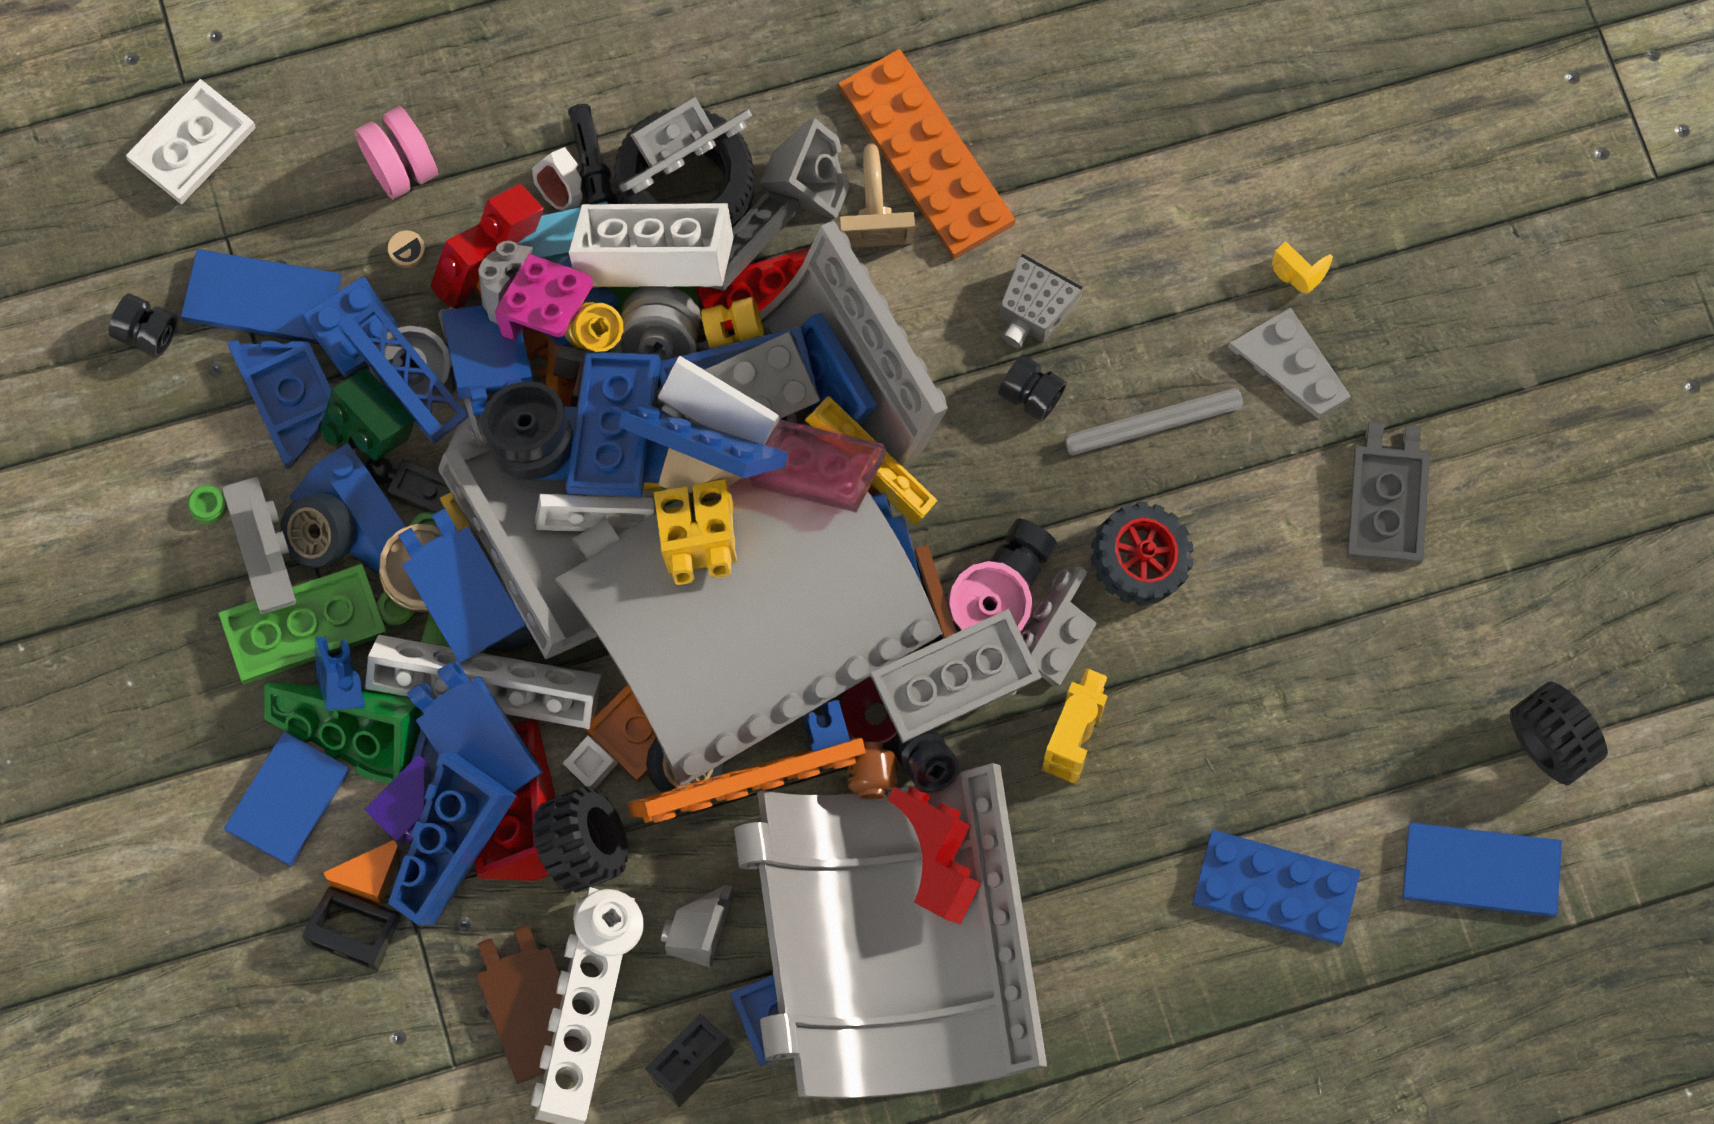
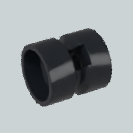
(138, 323)
(1031, 387)
(1025, 549)
(927, 761)

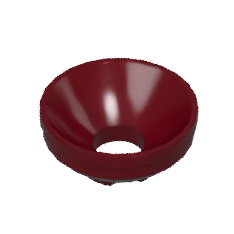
(853, 707)

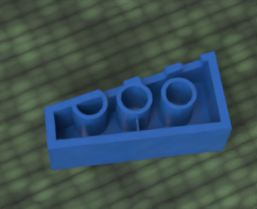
(451, 833)

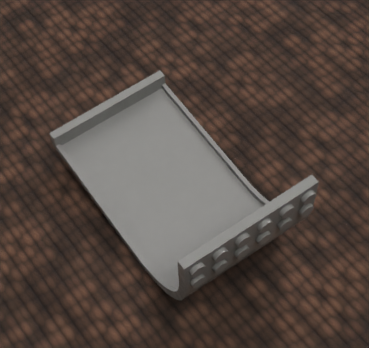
(828, 282)

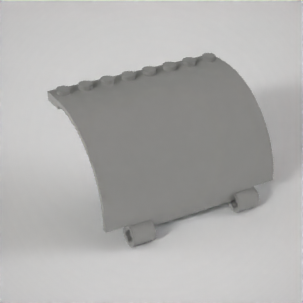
(741, 655)
(868, 980)

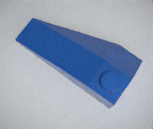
(350, 482)

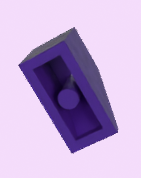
(402, 802)

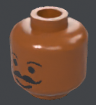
(873, 772)

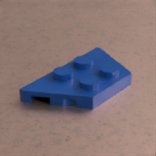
(286, 391)

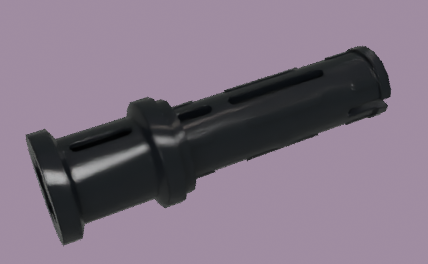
(594, 173)

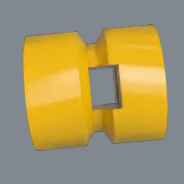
(744, 318)
(595, 327)

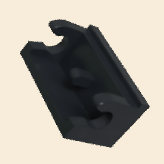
(690, 1059)

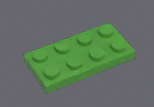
(283, 639)

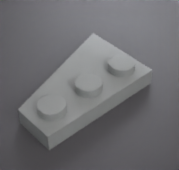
(1293, 361)

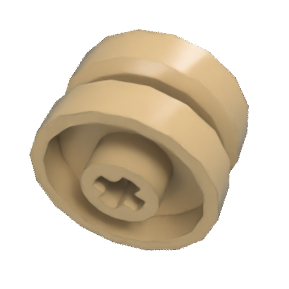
(393, 575)

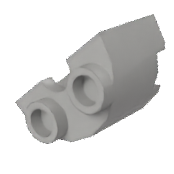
(498, 273)

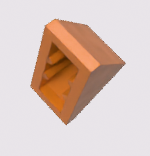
(367, 874)

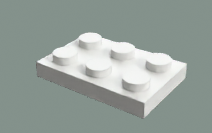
(190, 141)

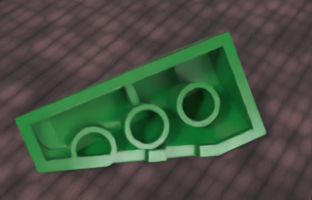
(371, 738)

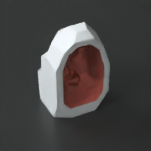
(558, 180)

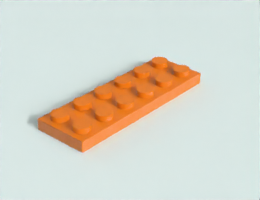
(926, 154)
(735, 783)

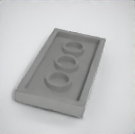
(769, 375)
(955, 676)

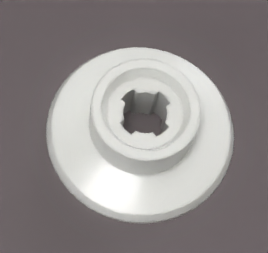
(596, 933)

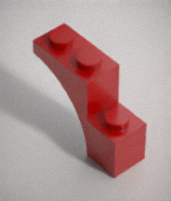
(505, 218)
(944, 882)

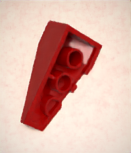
(511, 848)

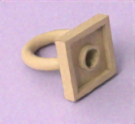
(876, 223)

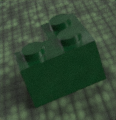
(365, 417)

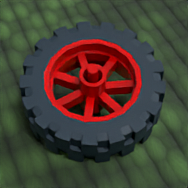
(1158, 525)

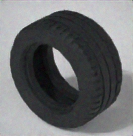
(729, 154)

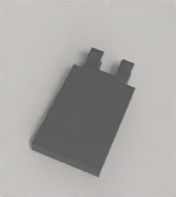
(1389, 498)

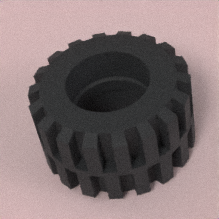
(1558, 733)
(580, 839)

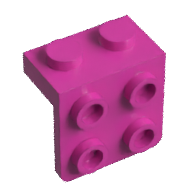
(542, 298)

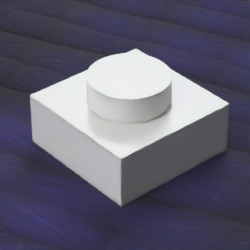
(590, 762)

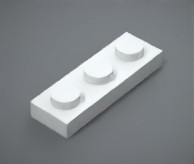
(583, 512)

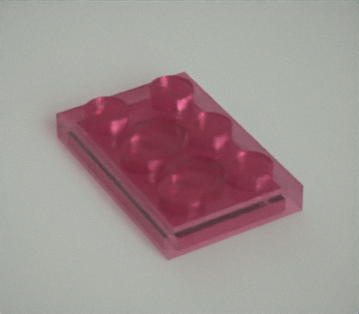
(822, 466)

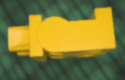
(701, 543)
(1075, 726)

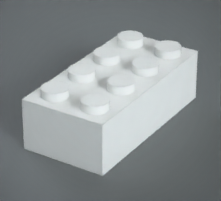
(653, 244)

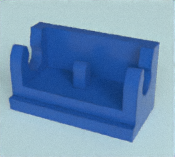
(337, 678)
(829, 730)

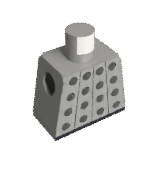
(1036, 302)

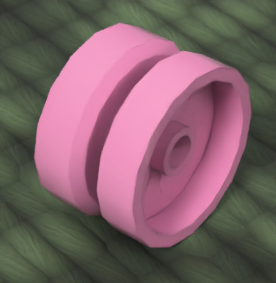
(397, 151)
(992, 585)

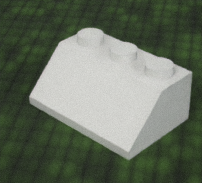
(715, 404)

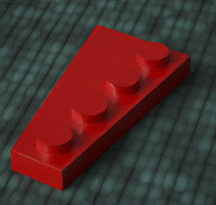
(758, 280)

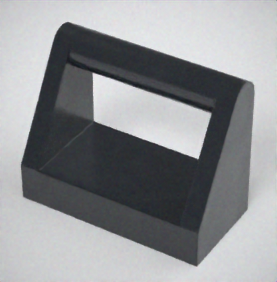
(344, 946)

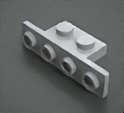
(675, 136)
(260, 544)
(1058, 627)

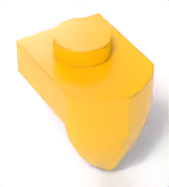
(1295, 269)

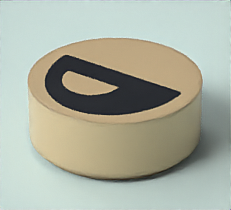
(406, 249)

